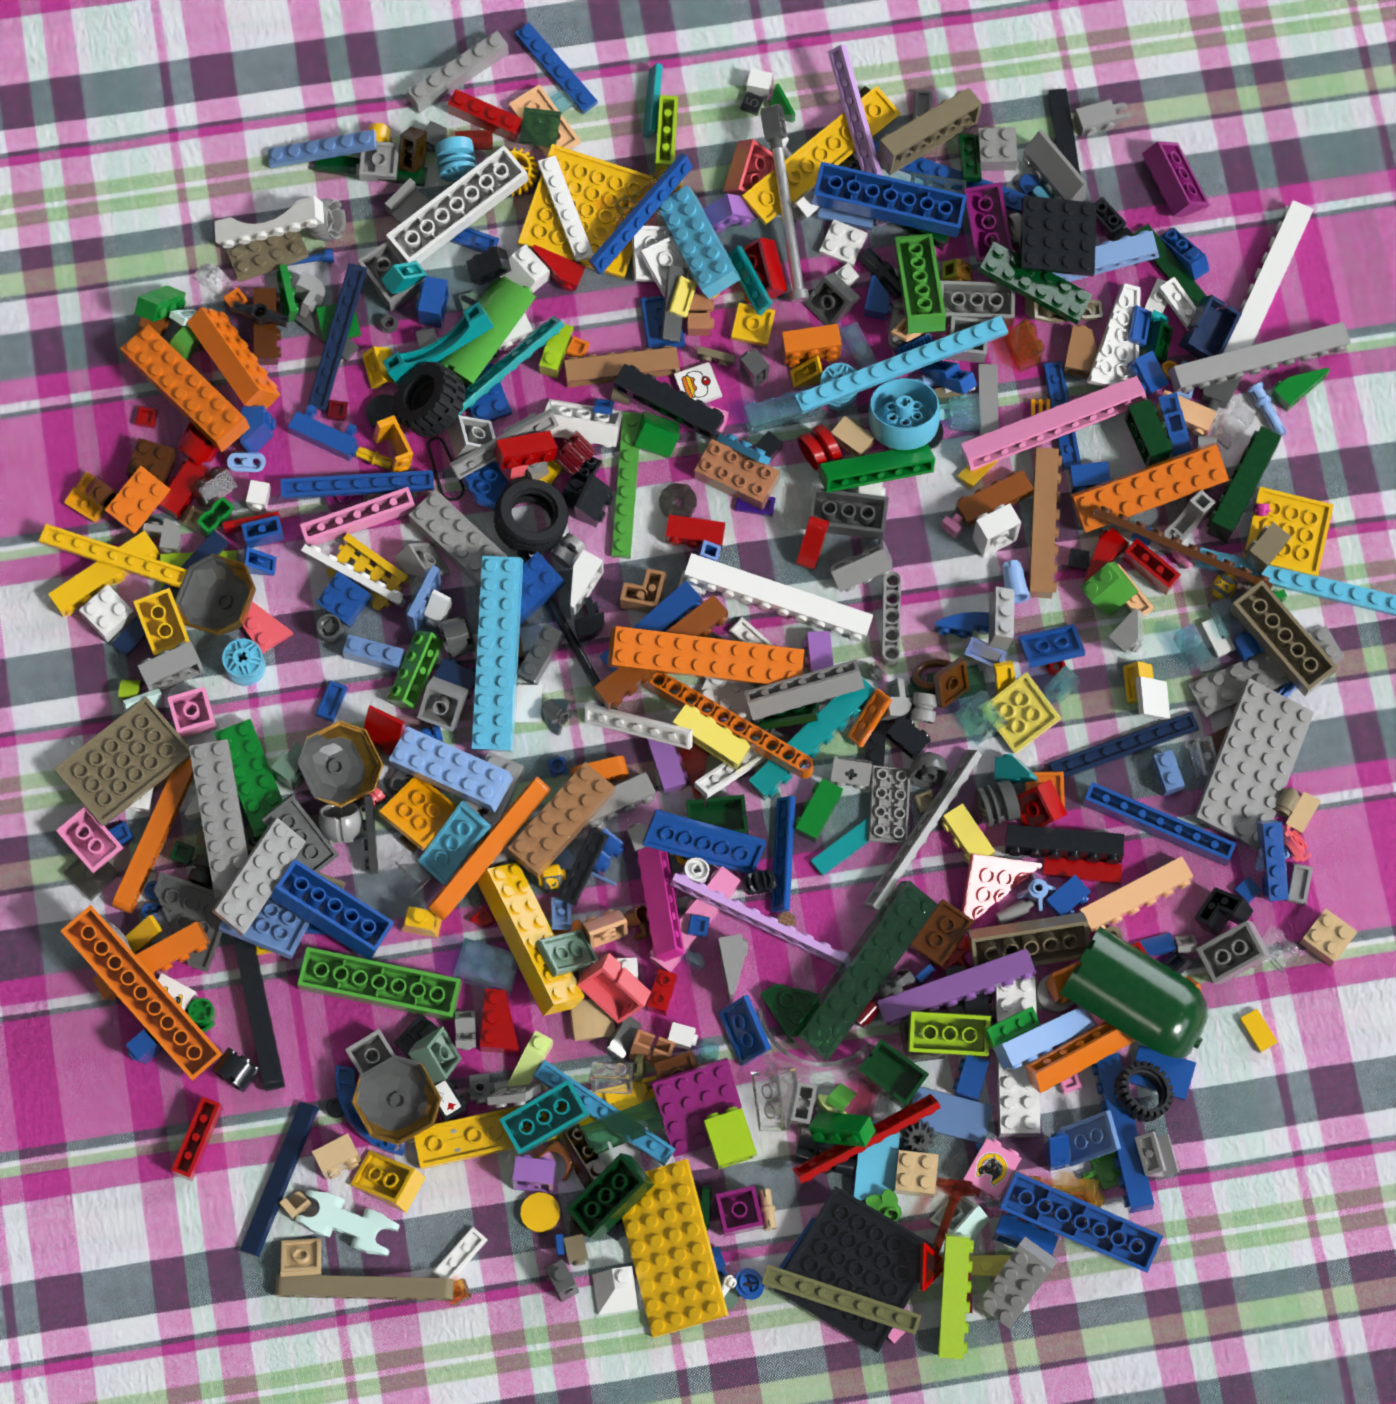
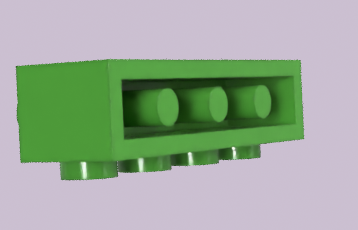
(415, 669)

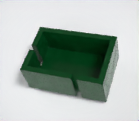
(721, 812)
(892, 1073)

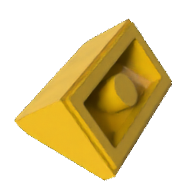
(970, 477)

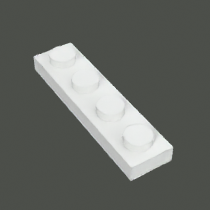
(724, 774)

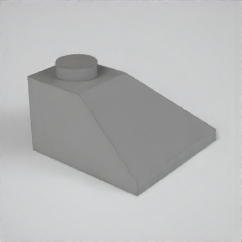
(419, 557)

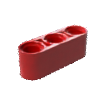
(812, 542)

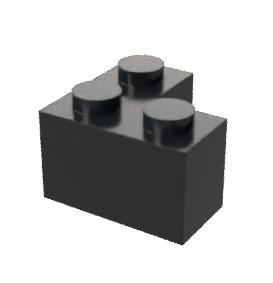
(1220, 909)

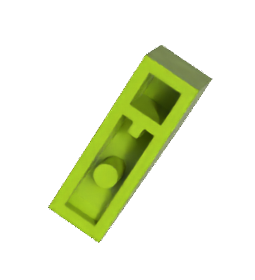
(555, 352)

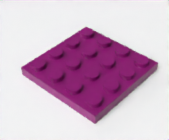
(689, 1098)

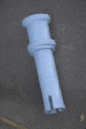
(1264, 403)

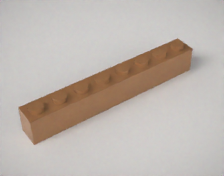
(1044, 522)

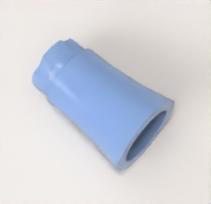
(1014, 579)

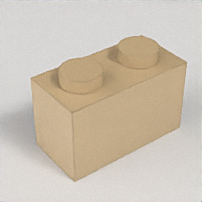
(853, 437)

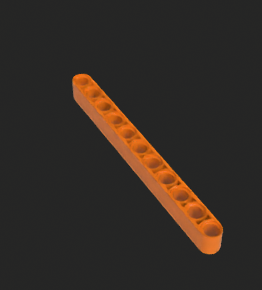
(733, 721)

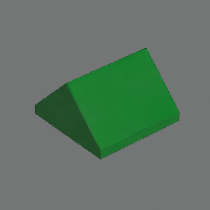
(657, 434)

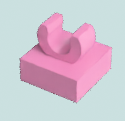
(952, 525)

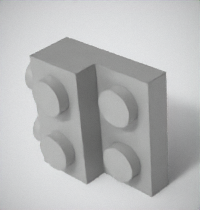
(379, 163)

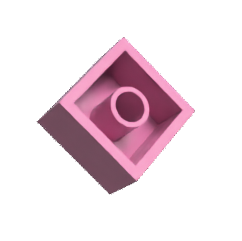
(192, 712)

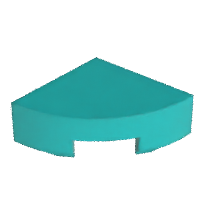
(1157, 316)

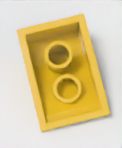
(388, 1180)

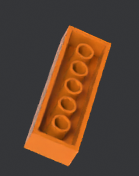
(233, 358)

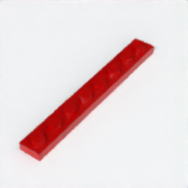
(883, 1129)

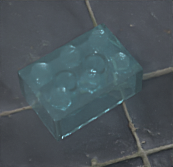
(486, 966)

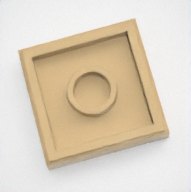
(300, 1257)

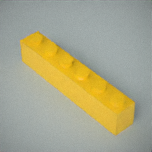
(94, 578)

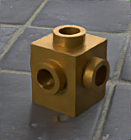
(956, 270)

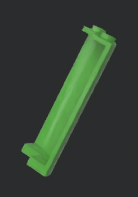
(505, 305)

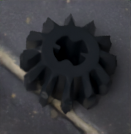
(759, 882)

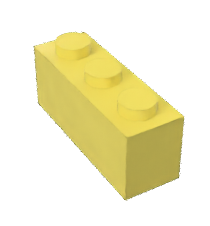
(966, 833)

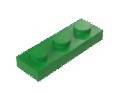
(287, 292)
(1011, 1027)

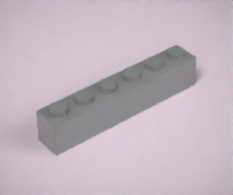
(458, 72)
(804, 689)

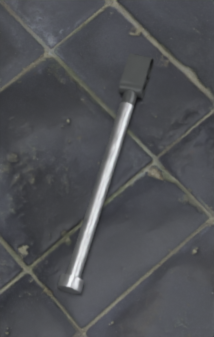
(774, 131)

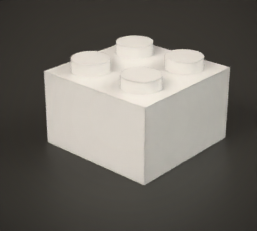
(107, 613)

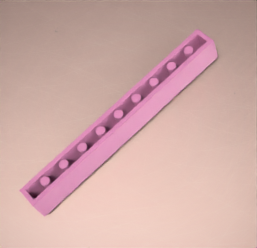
(1052, 423)

